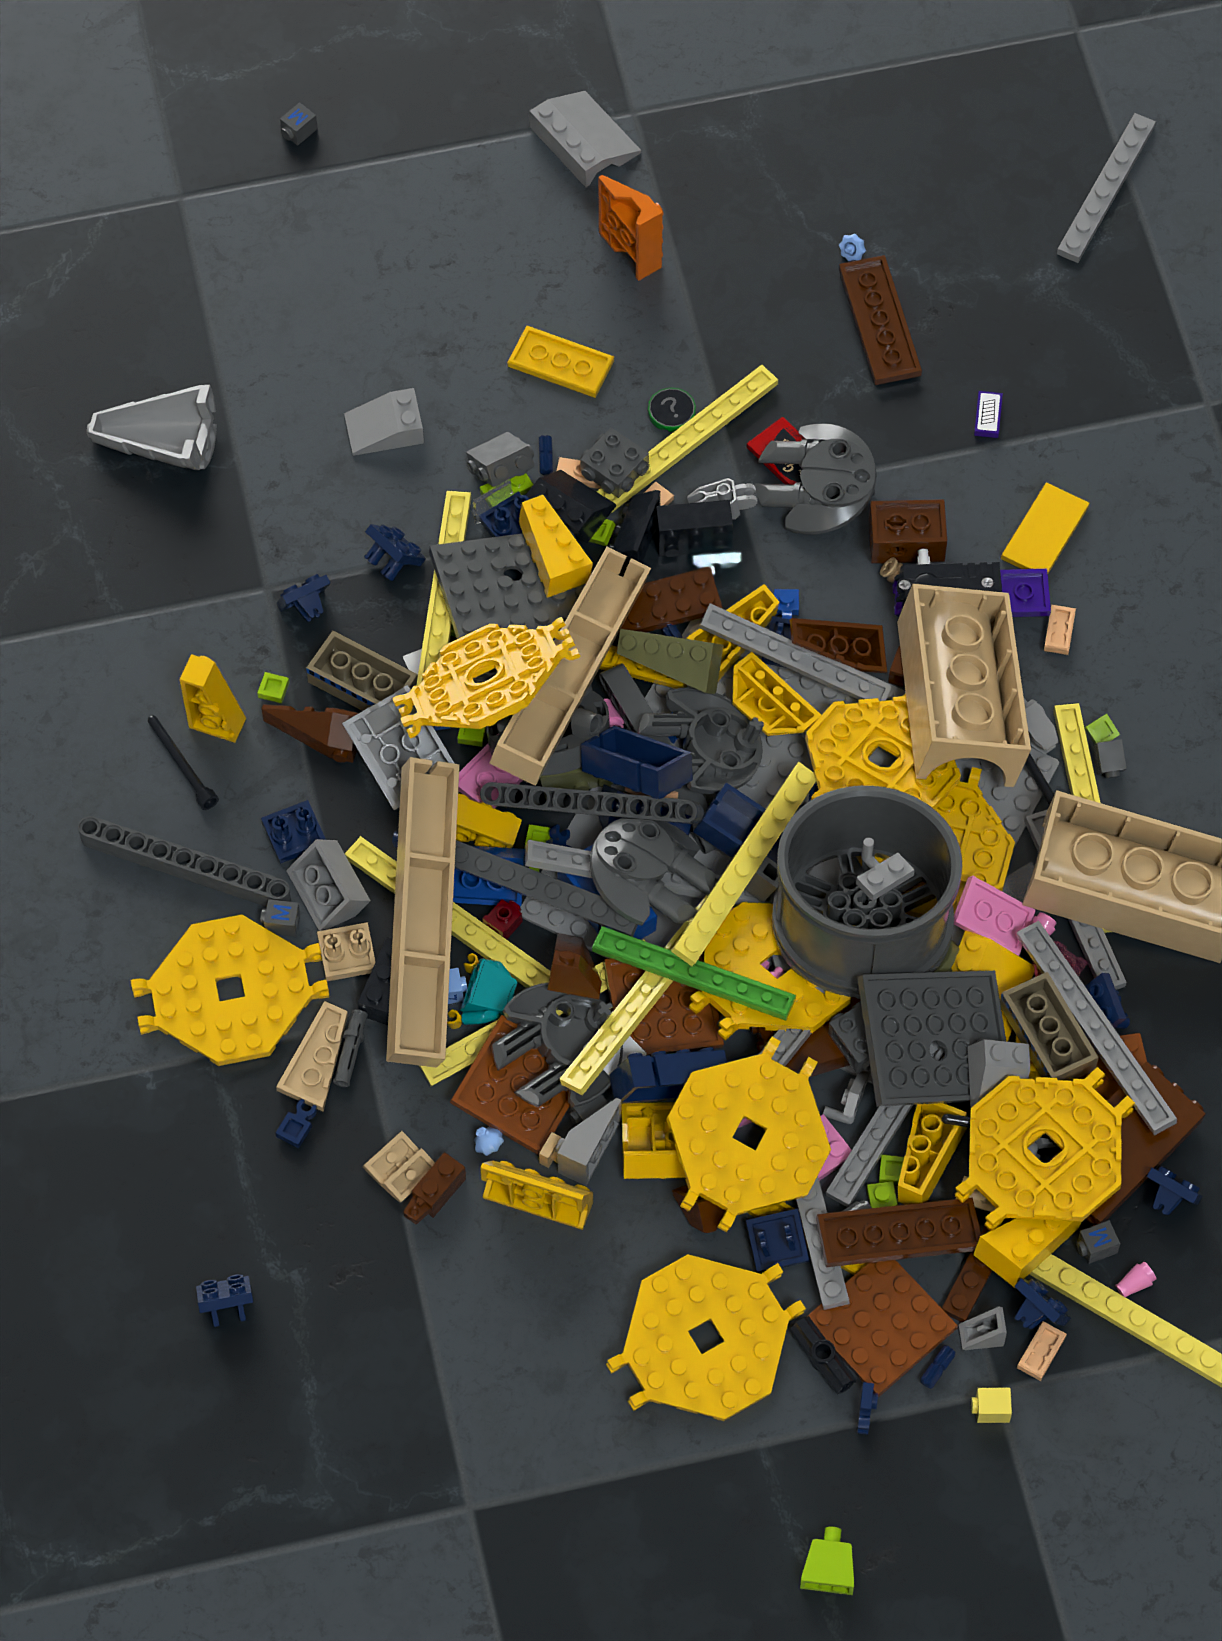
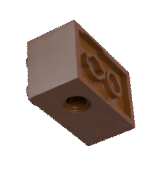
(905, 527)

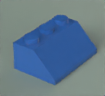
(474, 890)

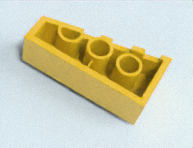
(554, 549)
(757, 608)
(209, 700)
(485, 824)
(928, 1151)
(1022, 1246)

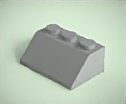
(327, 884)

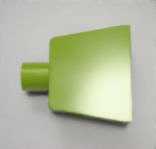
(829, 1565)

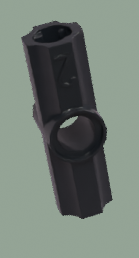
(833, 1367)

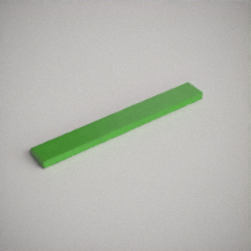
(699, 976)

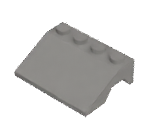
(581, 135)
(387, 746)

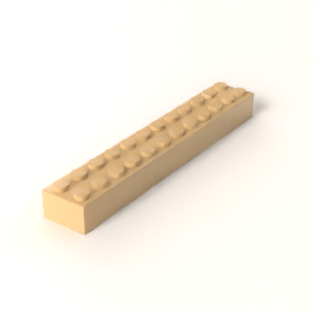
(593, 626)
(423, 913)

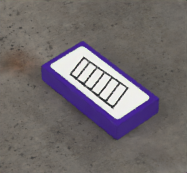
(988, 414)

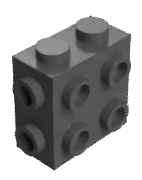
(500, 459)
(614, 463)
(850, 1037)

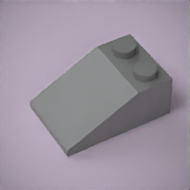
(385, 423)
(992, 1063)
(587, 1142)

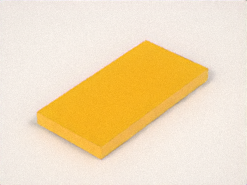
(560, 361)
(1045, 529)

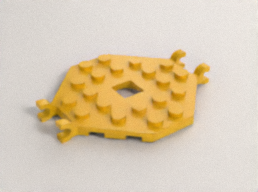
(452, 697)
(852, 732)
(981, 838)
(741, 947)
(239, 1027)
(1075, 1119)
(730, 1171)
(669, 1361)

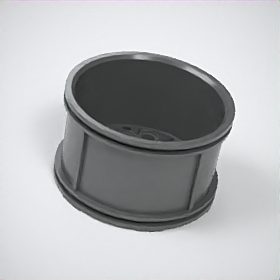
(817, 927)

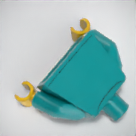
(486, 993)

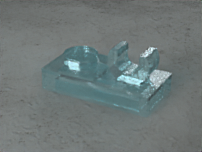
(727, 559)

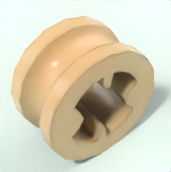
(890, 569)

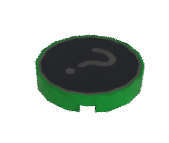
(671, 408)

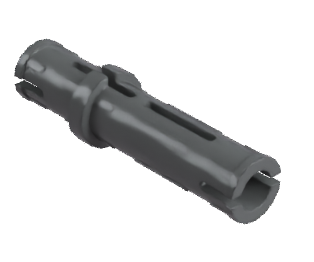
(353, 1037)

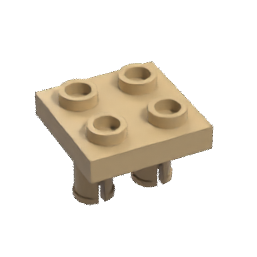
(346, 951)

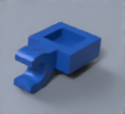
(788, 602)

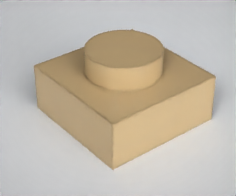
(547, 1153)

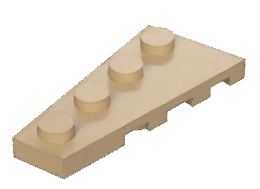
(315, 1059)

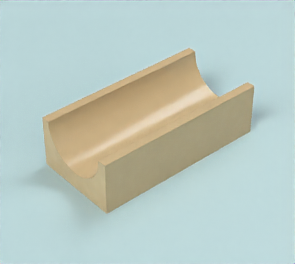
(962, 679)
(1130, 876)

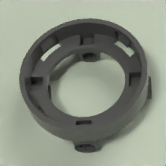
(587, 721)

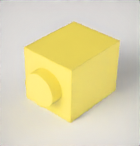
(992, 1405)

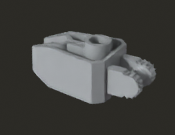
(740, 495)
(1040, 728)

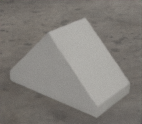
(984, 1330)

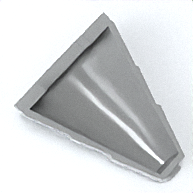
(163, 428)

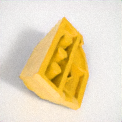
(769, 698)

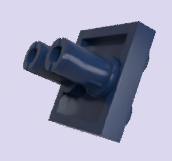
(504, 517)
(393, 542)
(292, 830)
(1107, 999)

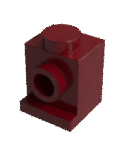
(504, 925)

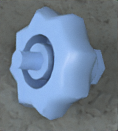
(852, 247)
(488, 1140)

